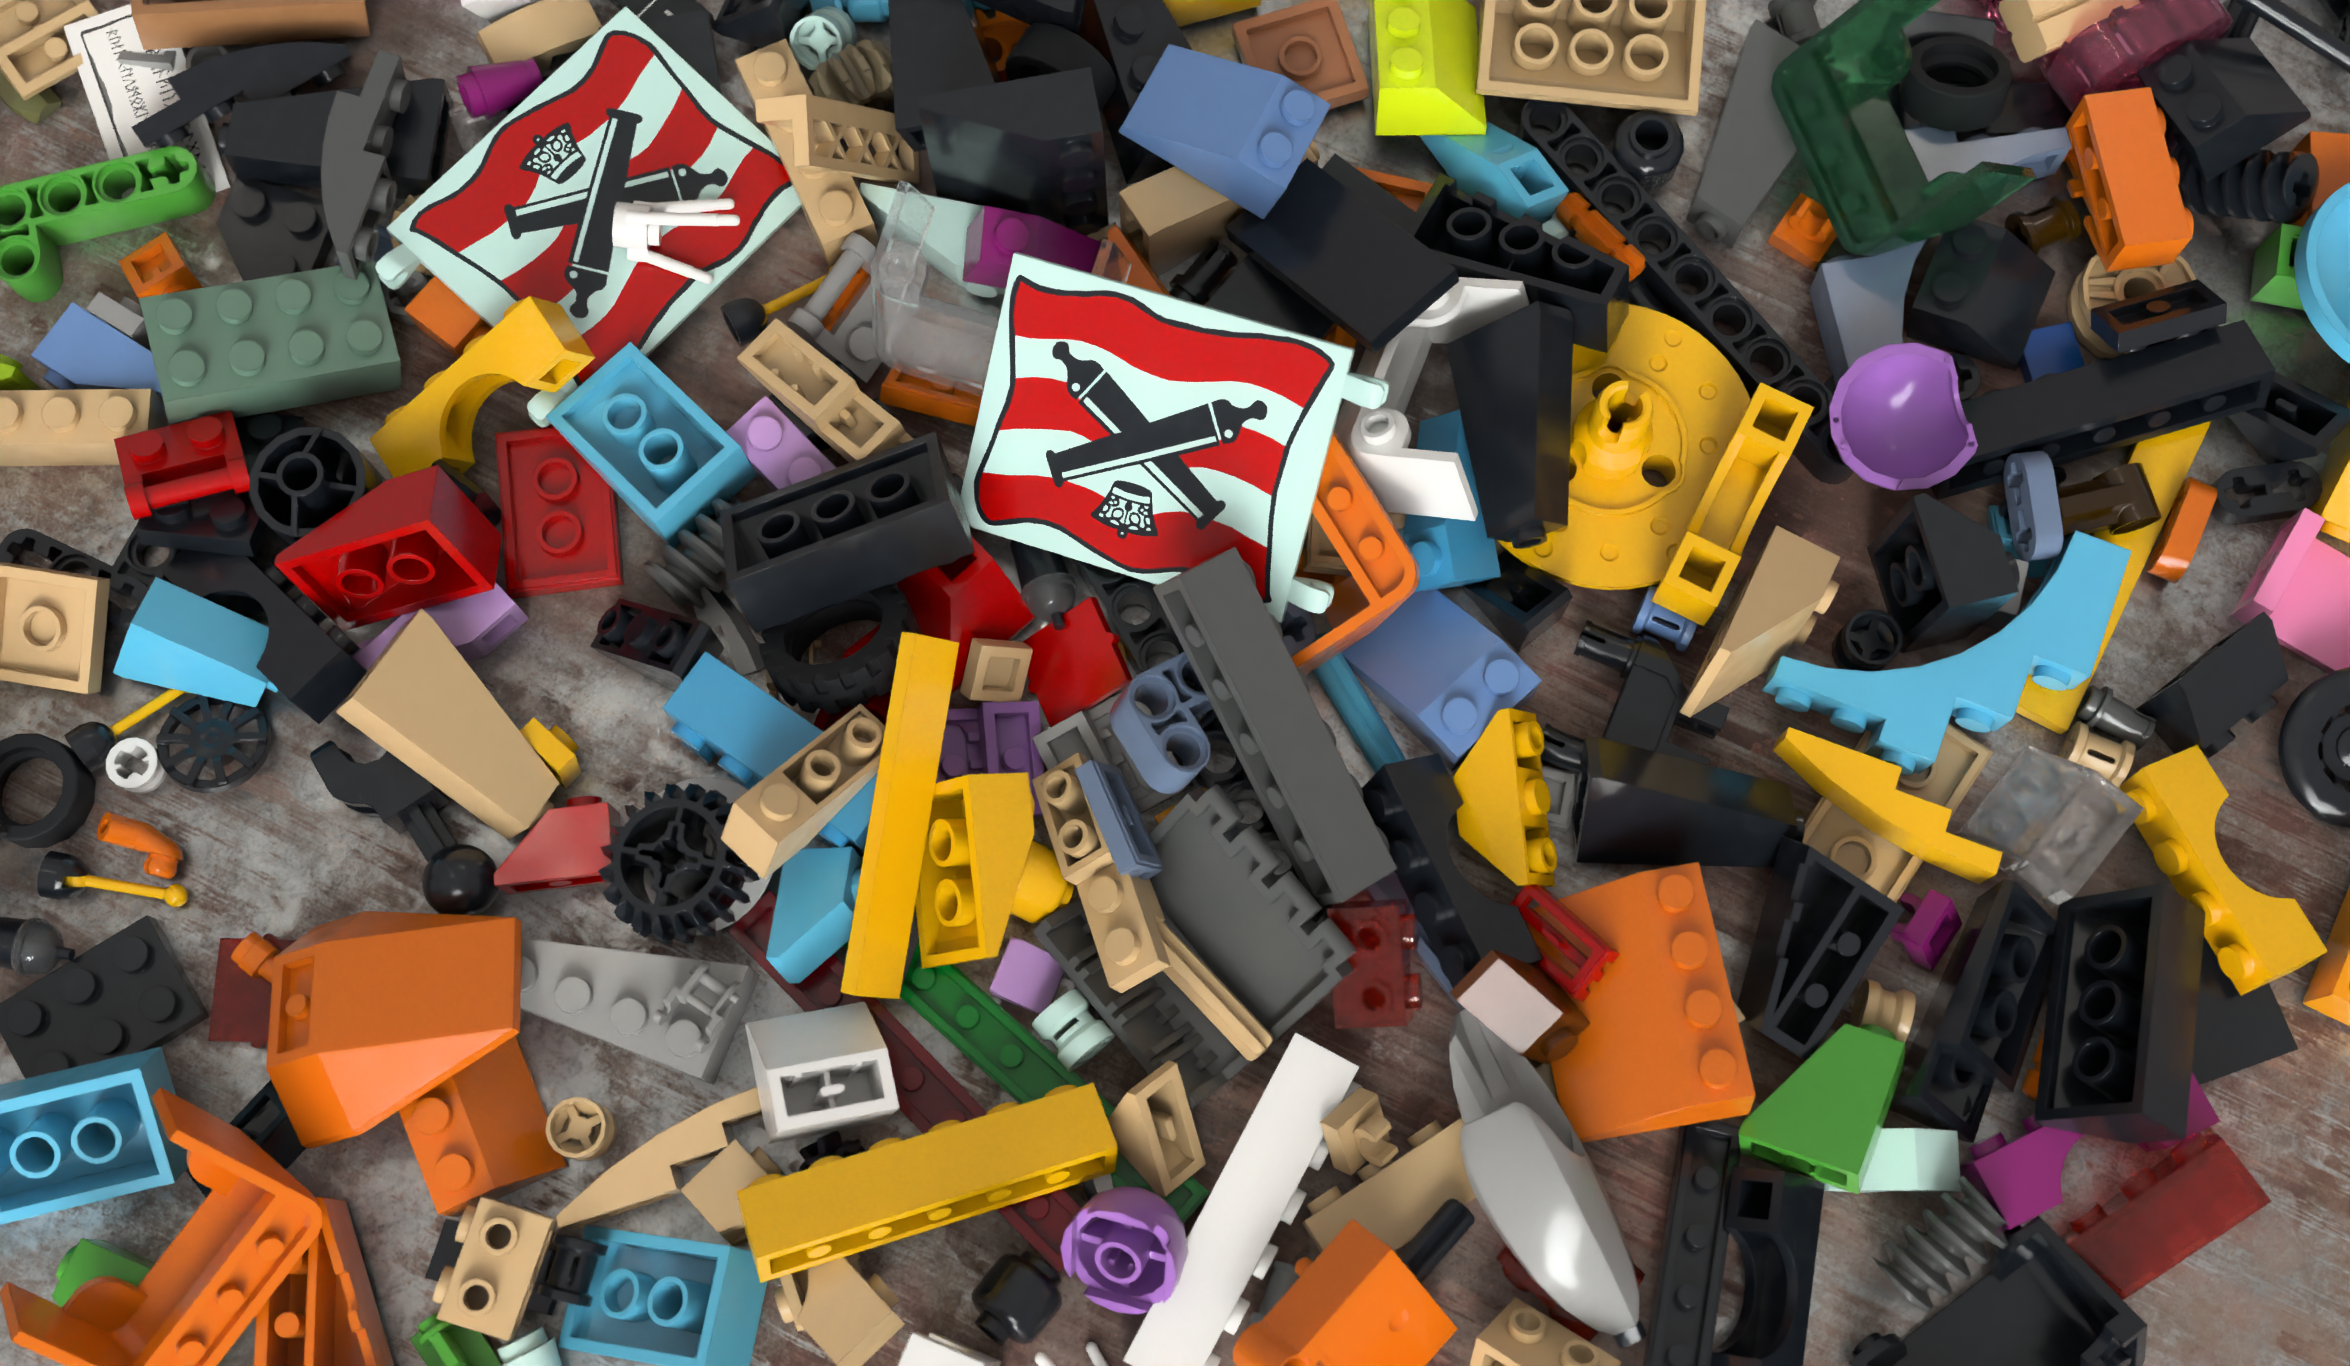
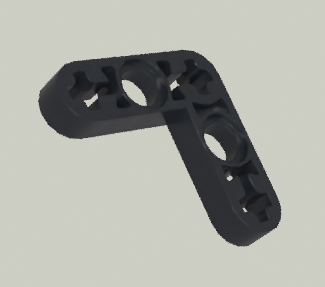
(126, 576)

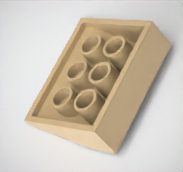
(1594, 52)

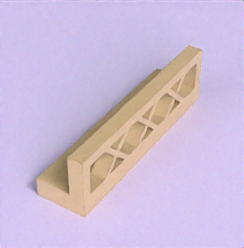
(836, 121)

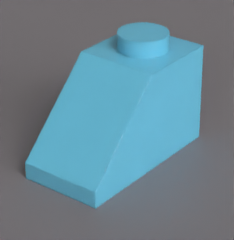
(813, 909)

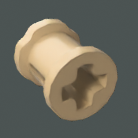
(2117, 756)

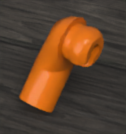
(145, 838)

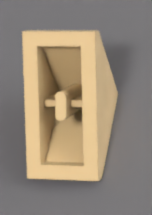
(1158, 1130)

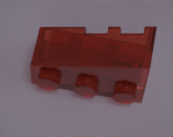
(2165, 1213)

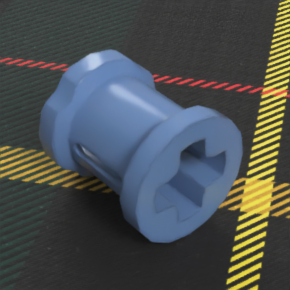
(1662, 622)

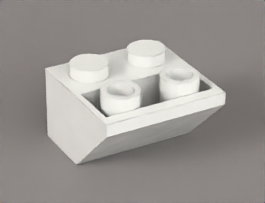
(821, 1072)

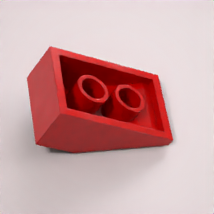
(396, 552)

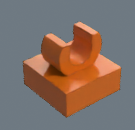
(1804, 232)

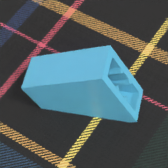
(194, 647)

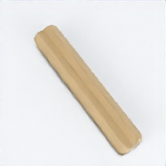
(1213, 997)

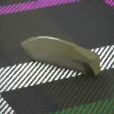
(33, 109)

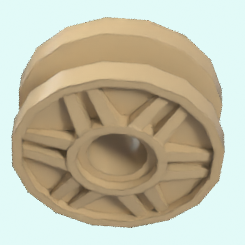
(2098, 288)

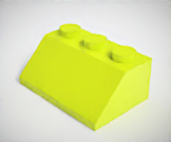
(1425, 68)

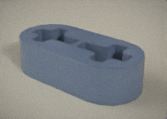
(2033, 505)

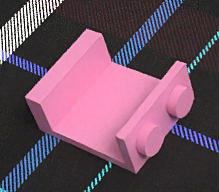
(2304, 593)

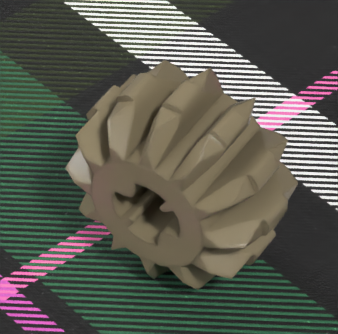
(856, 75)

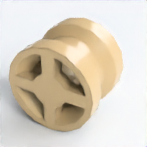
(1884, 1008)

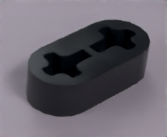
(2261, 482)

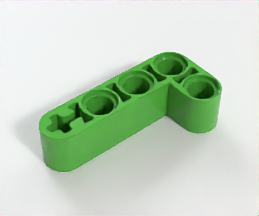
(166, 185)

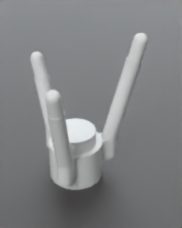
(641, 225)

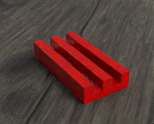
(1589, 967)

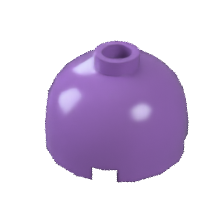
(1126, 1249)

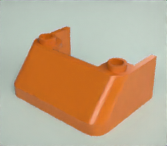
(1372, 550)
(205, 1280)

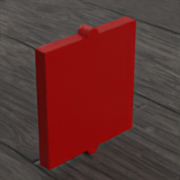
(1076, 664)

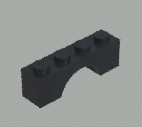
(300, 656)
(1413, 809)
(1777, 1232)

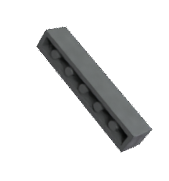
(1276, 728)

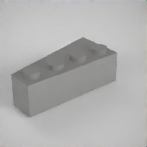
(618, 992)

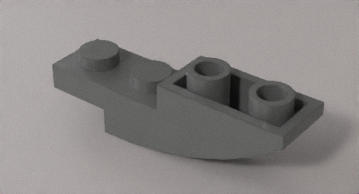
(354, 161)

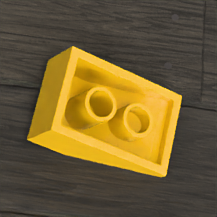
(972, 865)

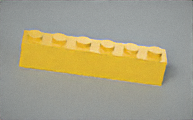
(926, 1180)

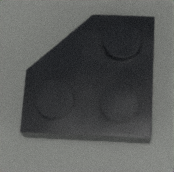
(273, 230)

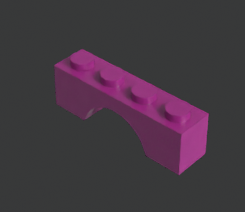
(2025, 1172)

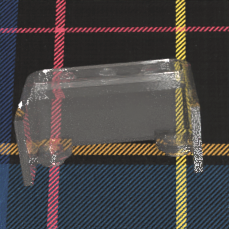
(927, 334)

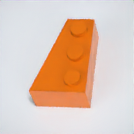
(2127, 180)
(324, 1304)

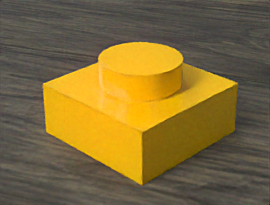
(555, 750)

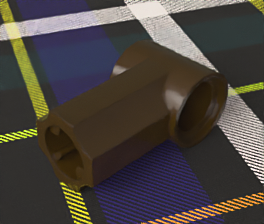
(2111, 501)

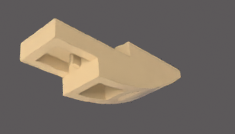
(1118, 907)

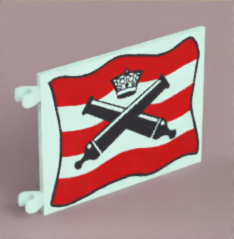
(542, 187)
(1155, 431)

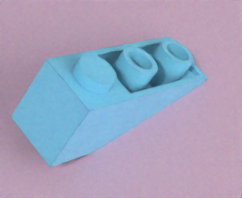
(1501, 169)

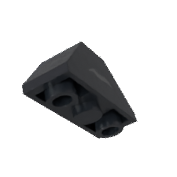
(654, 641)

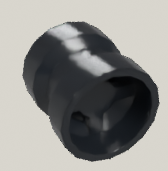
(1874, 633)

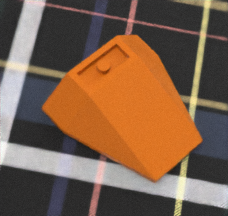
(385, 1012)

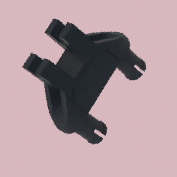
(1645, 704)

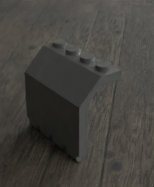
(1238, 922)

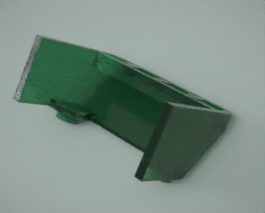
(1854, 141)

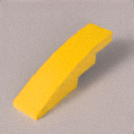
(1868, 794)

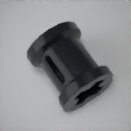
(577, 1290)

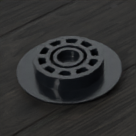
(2316, 740)

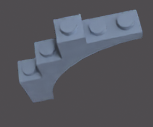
(1863, 298)

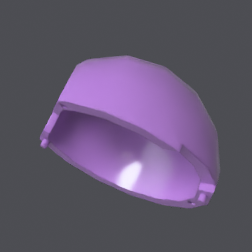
(1901, 418)

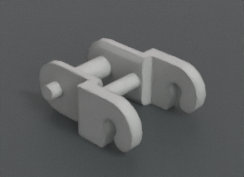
(686, 994)

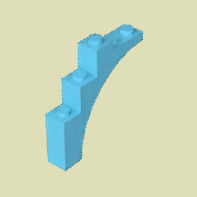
(1910, 707)

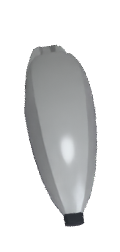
(1540, 1183)

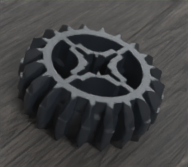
(639, 845)

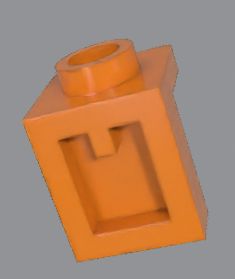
(158, 268)

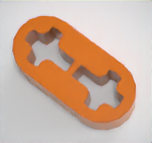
(2182, 530)

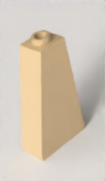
(1178, 215)
(449, 729)

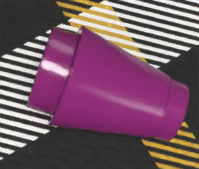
(497, 86)

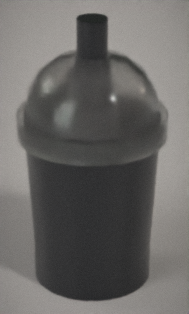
(1044, 583)
(31, 946)

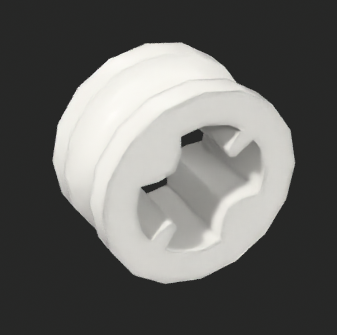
(136, 783)

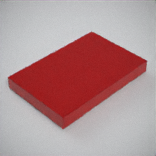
(555, 517)

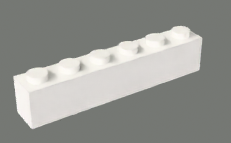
(1245, 1208)

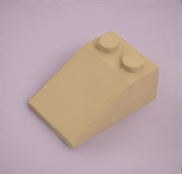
(1765, 616)

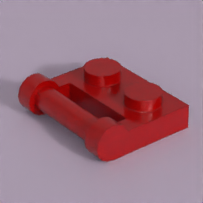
(182, 463)

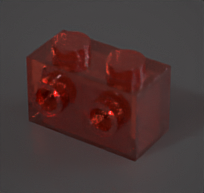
(1382, 985)

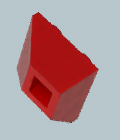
(966, 603)

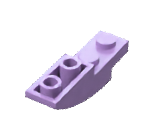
(777, 446)

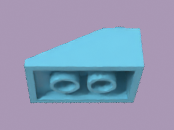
(651, 443)
(667, 1302)

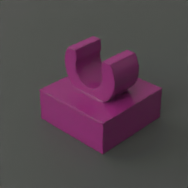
(1930, 928)

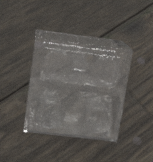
(2051, 823)

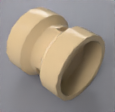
(572, 1124)

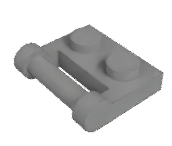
(851, 336)

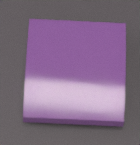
(992, 741)

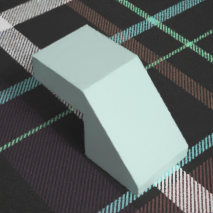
(1912, 1162)

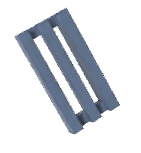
(1119, 820)

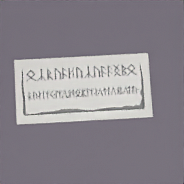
(129, 93)

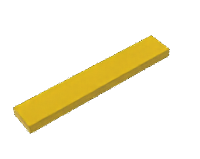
(899, 816)

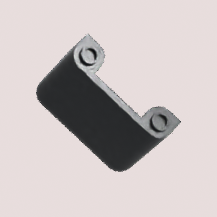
(2029, 1311)

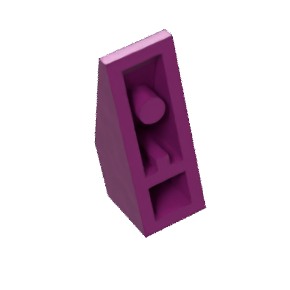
(1001, 233)

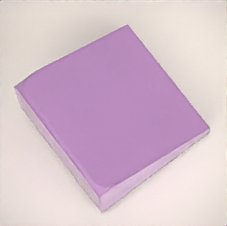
(1027, 976)

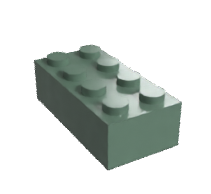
(271, 343)

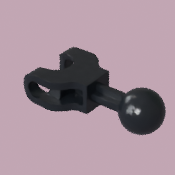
(456, 875)

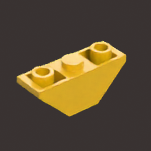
(1508, 799)

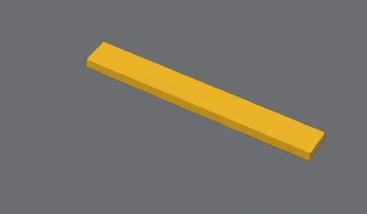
(2166, 464)

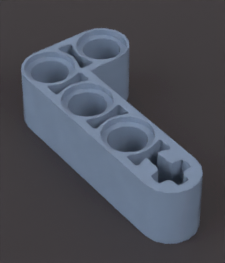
(1175, 710)

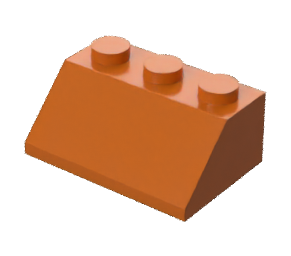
(482, 1132)

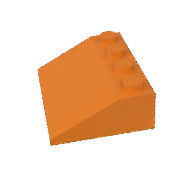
(1660, 1017)

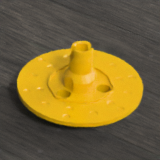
(1676, 418)

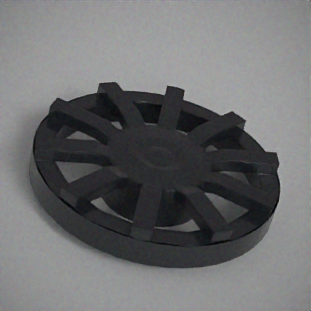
(213, 744)

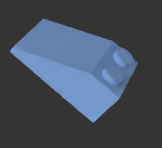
(1226, 124)
(1441, 673)

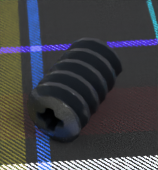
(2257, 187)

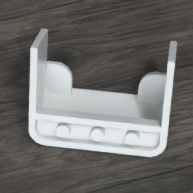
(1379, 437)

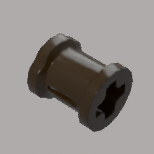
(2047, 224)

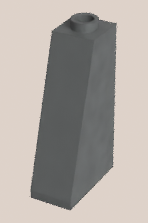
(1748, 145)

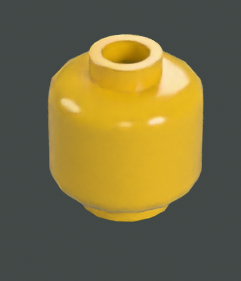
(1041, 886)

